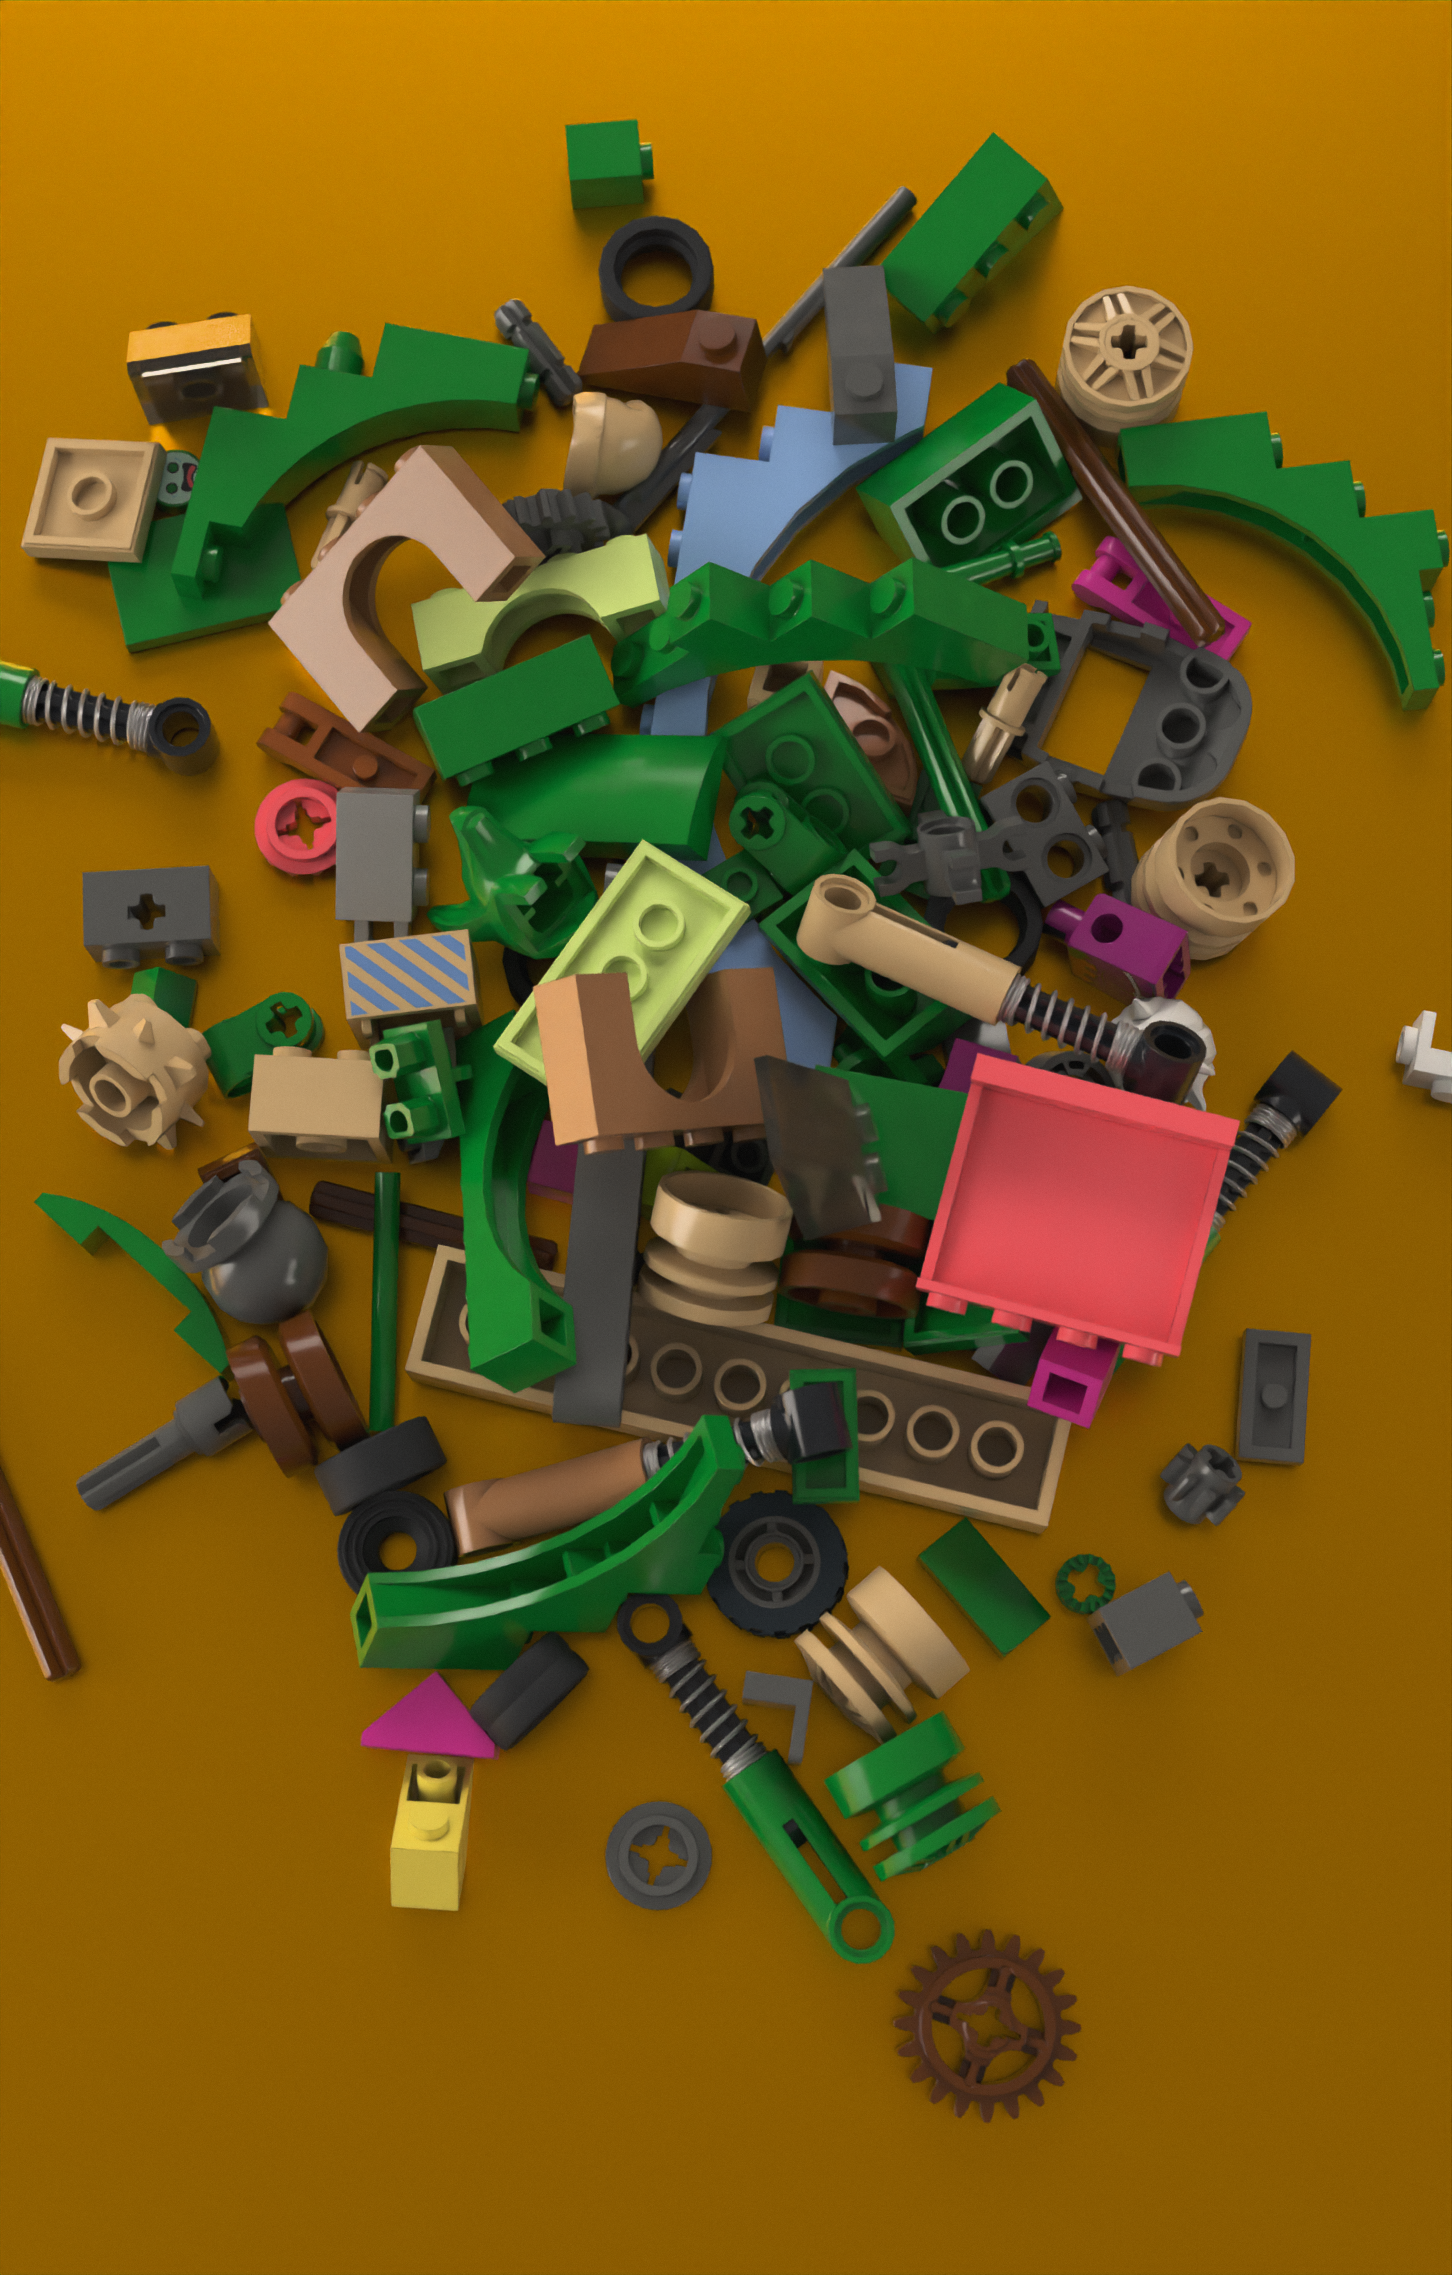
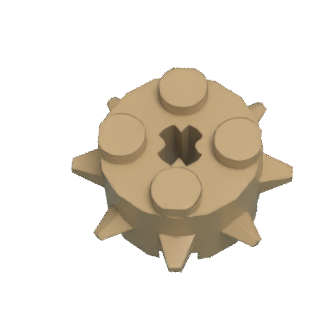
(136, 1071)

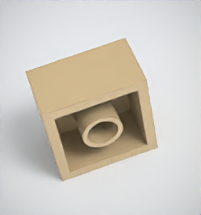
(320, 1107)

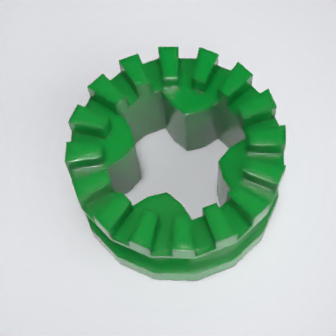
(1105, 1578)

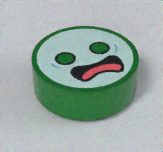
(177, 482)

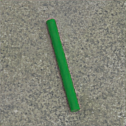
(384, 1301)

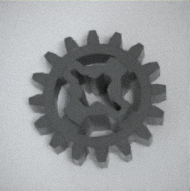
(560, 521)

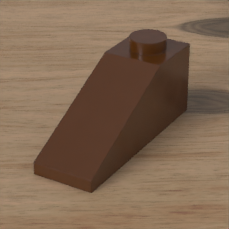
(679, 357)

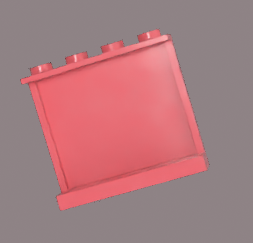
(1076, 1209)

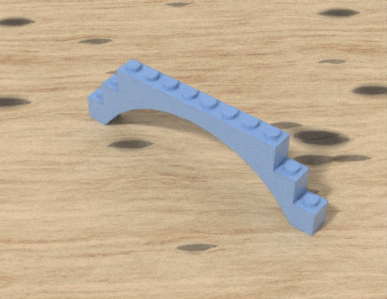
(743, 520)

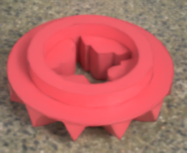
(279, 816)

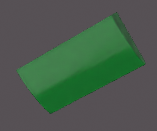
(611, 792)

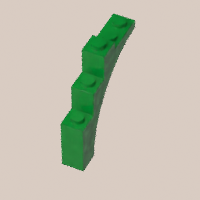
(1379, 562)
(818, 613)
(574, 1582)

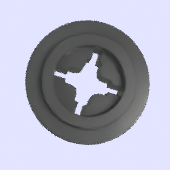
(630, 1871)

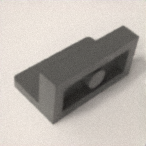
(785, 1695)

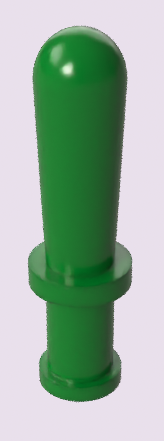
(1010, 560)

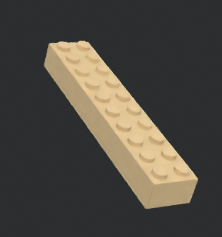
(921, 1426)

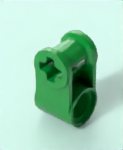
(790, 844)
(258, 1032)

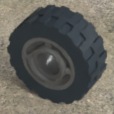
(810, 1589)

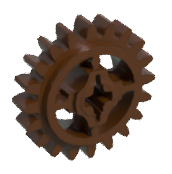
(976, 2057)

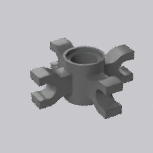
(949, 856)

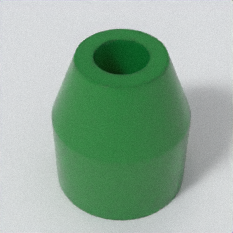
(341, 353)

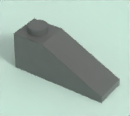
(859, 355)

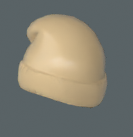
(611, 445)

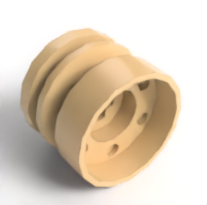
(1120, 392)
(1216, 874)
(714, 1248)
(881, 1656)

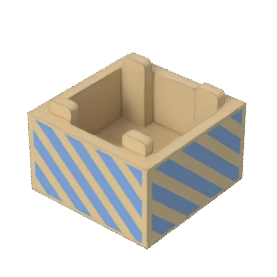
(411, 983)

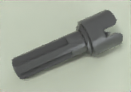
(201, 1424)

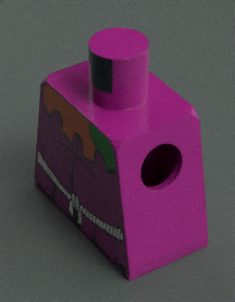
(1121, 948)

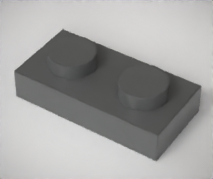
(1273, 1397)

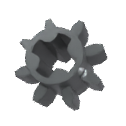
(1202, 1484)

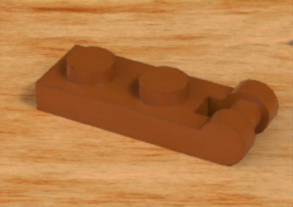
(339, 752)

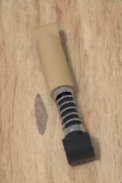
(850, 926)

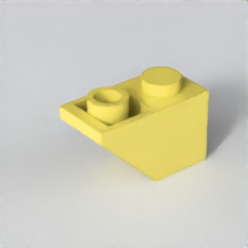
(431, 1832)

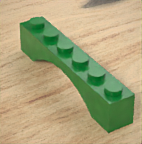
(514, 1316)

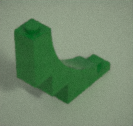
(262, 460)

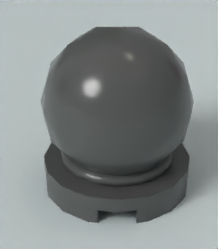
(253, 1251)

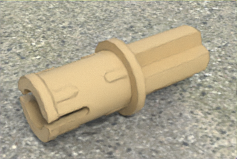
(355, 491)
(1001, 722)

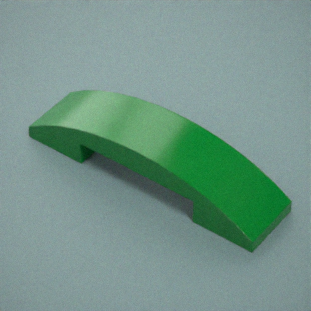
(94, 1226)

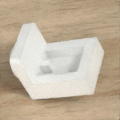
(1425, 1065)

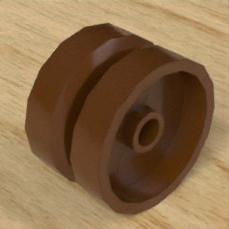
(860, 1267)
(291, 1396)

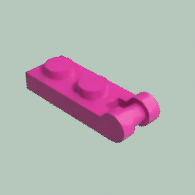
(1142, 602)

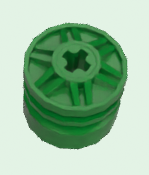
(912, 1797)

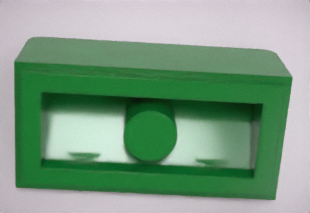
(983, 1588)

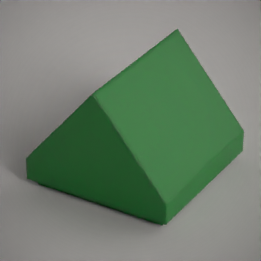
(169, 992)

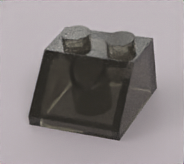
(197, 366)
(820, 1147)

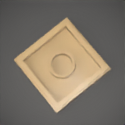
(94, 500)

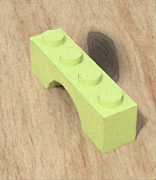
(613, 584)

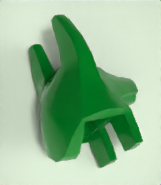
(517, 890)

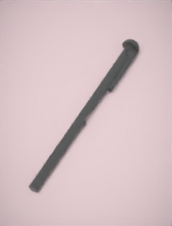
(699, 433)

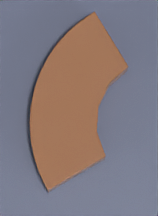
(878, 736)

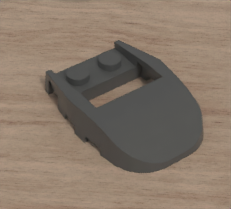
(1181, 727)

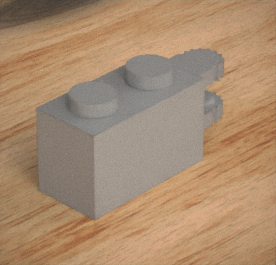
(380, 858)

